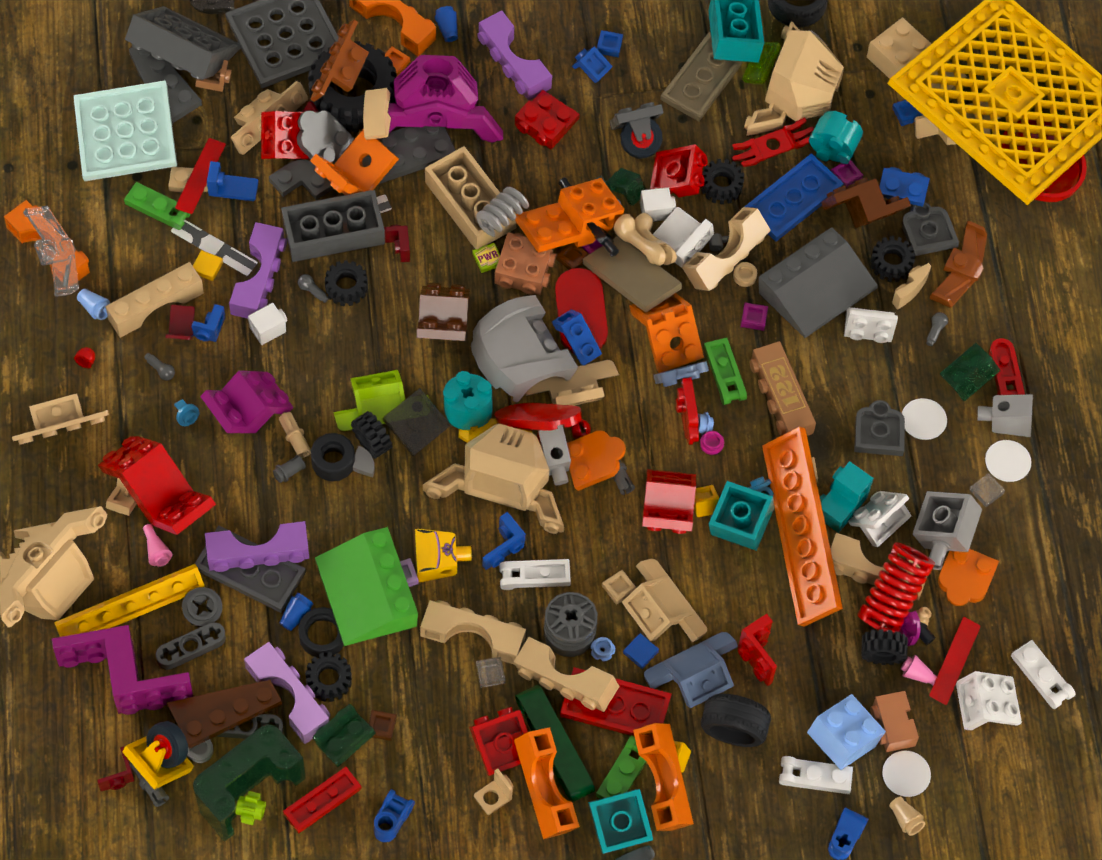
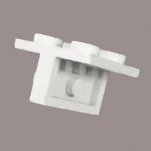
(881, 516)

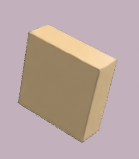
(618, 586)

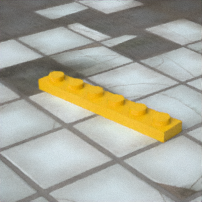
(132, 603)

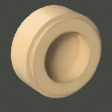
(745, 274)

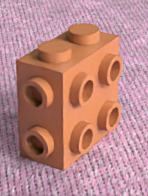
(523, 266)

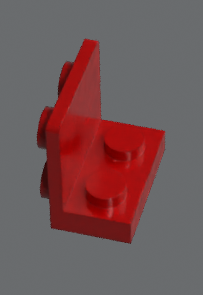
(279, 135)
(751, 649)

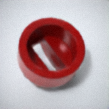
(85, 357)
(576, 431)

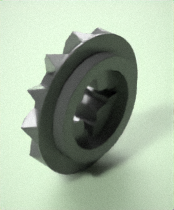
(198, 596)

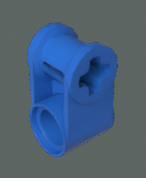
(394, 812)
(847, 832)

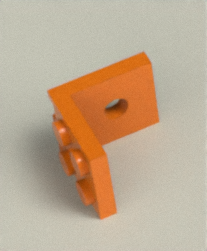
(348, 174)
(664, 322)

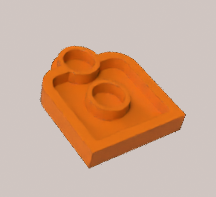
(594, 458)
(966, 576)

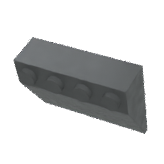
(180, 42)
(816, 282)

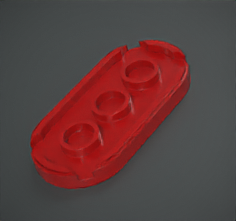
(582, 292)
(538, 416)

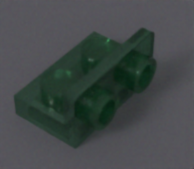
(970, 371)
(343, 735)

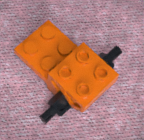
(579, 217)

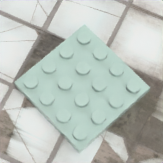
(125, 130)

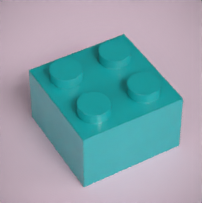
(741, 515)
(620, 821)

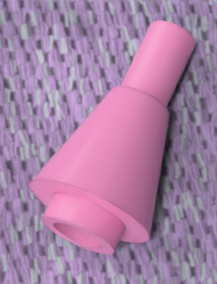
(157, 551)
(917, 670)

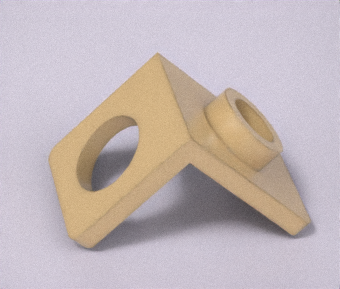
(501, 786)

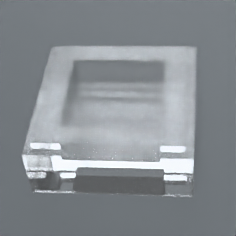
(987, 490)
(490, 672)

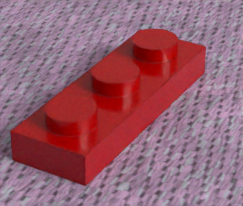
(322, 800)

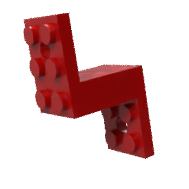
(156, 484)

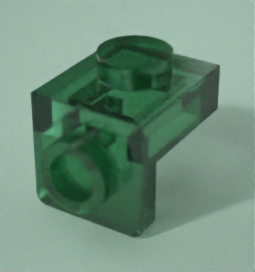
(628, 184)

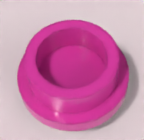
(712, 443)

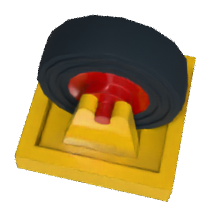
(160, 755)

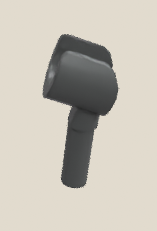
(717, 241)

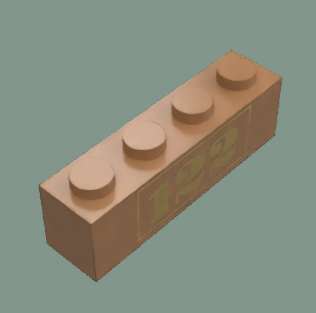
(781, 388)

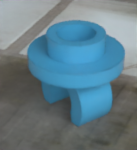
(187, 413)
(760, 485)

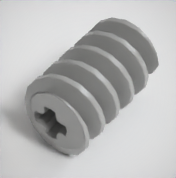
(501, 210)

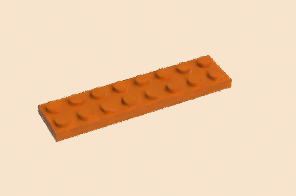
(802, 527)

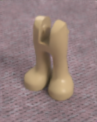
(638, 234)

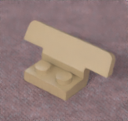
(580, 388)
(660, 604)

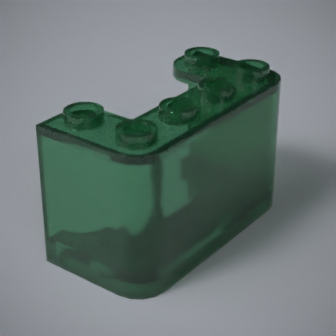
(242, 769)

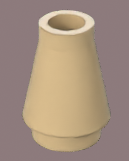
(907, 817)

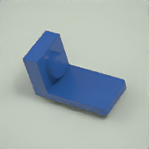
(230, 186)
(578, 336)
(515, 542)

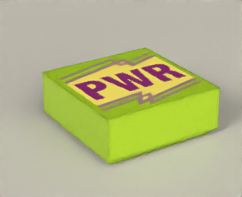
(486, 257)

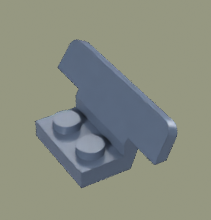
(697, 670)

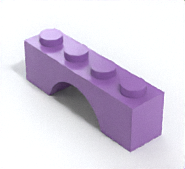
(528, 75)
(266, 246)
(227, 552)

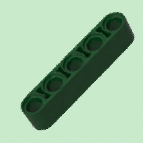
(567, 763)

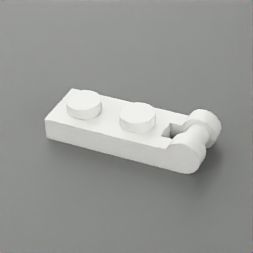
(535, 573)
(1042, 674)
(816, 775)

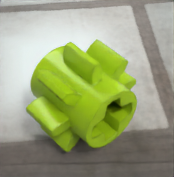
(250, 808)

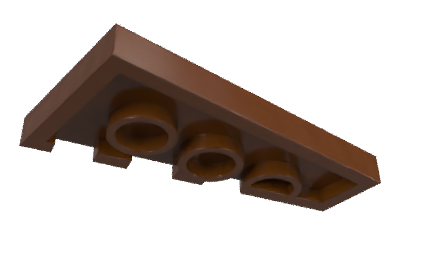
(222, 710)

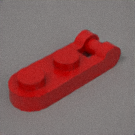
(1004, 356)

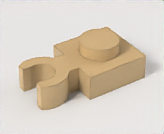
(179, 178)

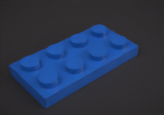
(795, 196)

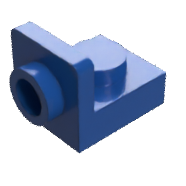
(592, 63)
(212, 327)

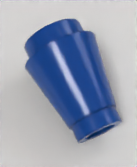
(447, 22)
(295, 611)

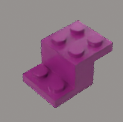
(247, 401)

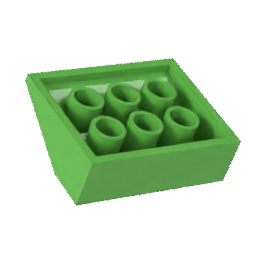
(367, 587)

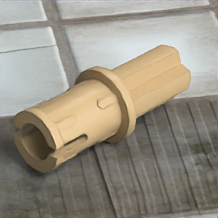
(294, 435)

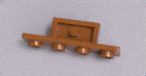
(343, 64)

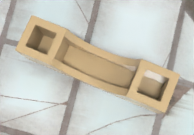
(746, 232)
(176, 286)
(851, 562)
(444, 621)
(590, 687)

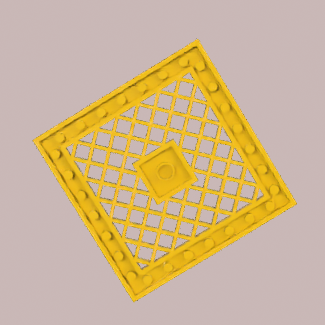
(1012, 94)

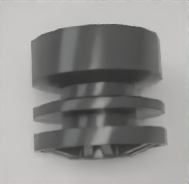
(572, 636)

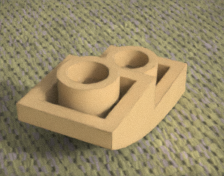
(375, 114)
(915, 282)

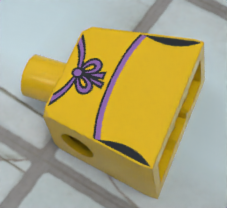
(438, 554)

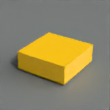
(207, 265)

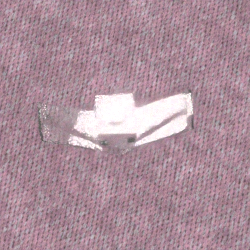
(54, 249)

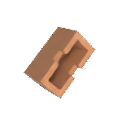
(891, 714)

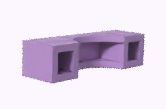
(307, 715)

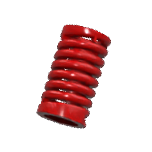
(888, 588)

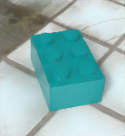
(736, 30)

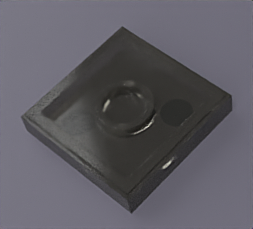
(416, 422)

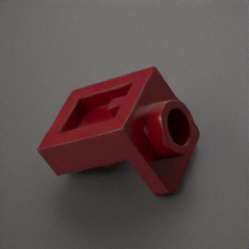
(399, 235)

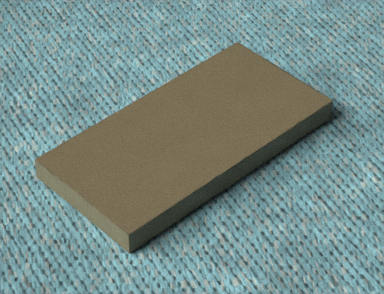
(699, 81)
(633, 275)

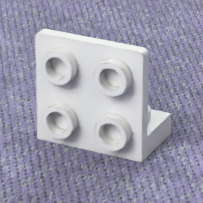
(684, 234)
(870, 325)
(987, 699)

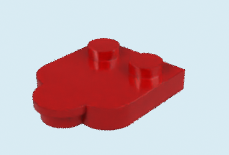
(686, 405)

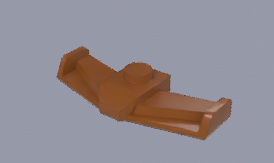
(963, 265)

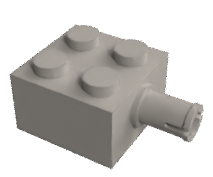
(946, 524)

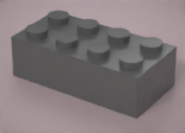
(333, 225)

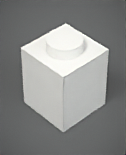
(657, 203)
(267, 323)

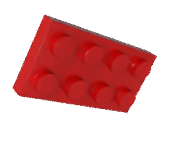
(628, 710)

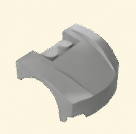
(517, 348)

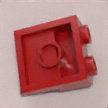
(546, 119)
(679, 170)
(496, 738)

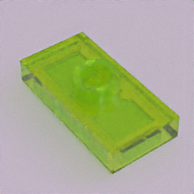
(758, 72)

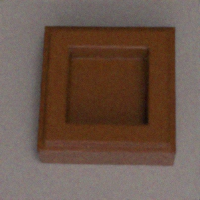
(571, 256)
(383, 724)

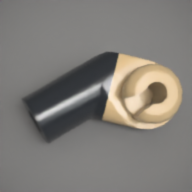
(925, 634)

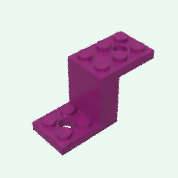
(118, 648)

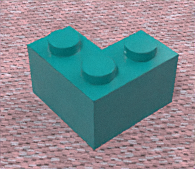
(847, 495)

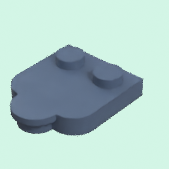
(690, 371)

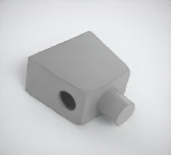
(1009, 414)
(556, 453)

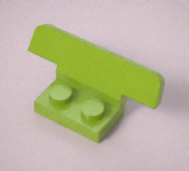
(372, 393)

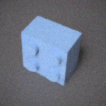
(846, 732)

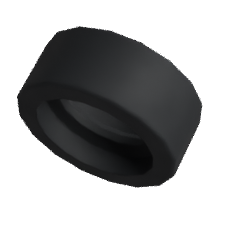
(311, 617)

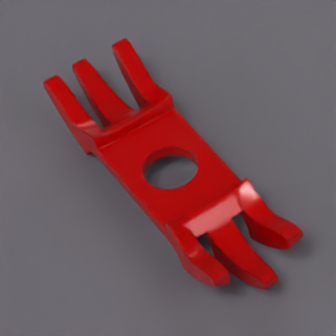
(785, 137)

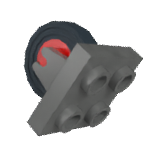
(640, 133)

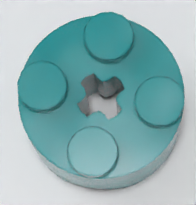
(835, 137)
(468, 401)

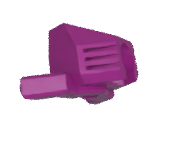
(440, 94)

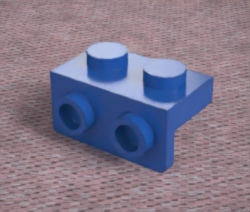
(904, 185)

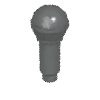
(307, 283)
(939, 321)
(164, 370)

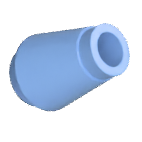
(93, 304)

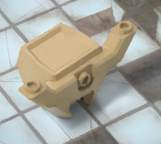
(800, 82)
(505, 469)
(47, 568)

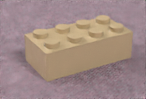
(898, 47)
(463, 192)

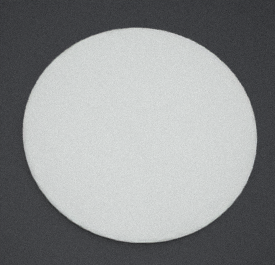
(924, 419)
(1008, 460)
(906, 773)

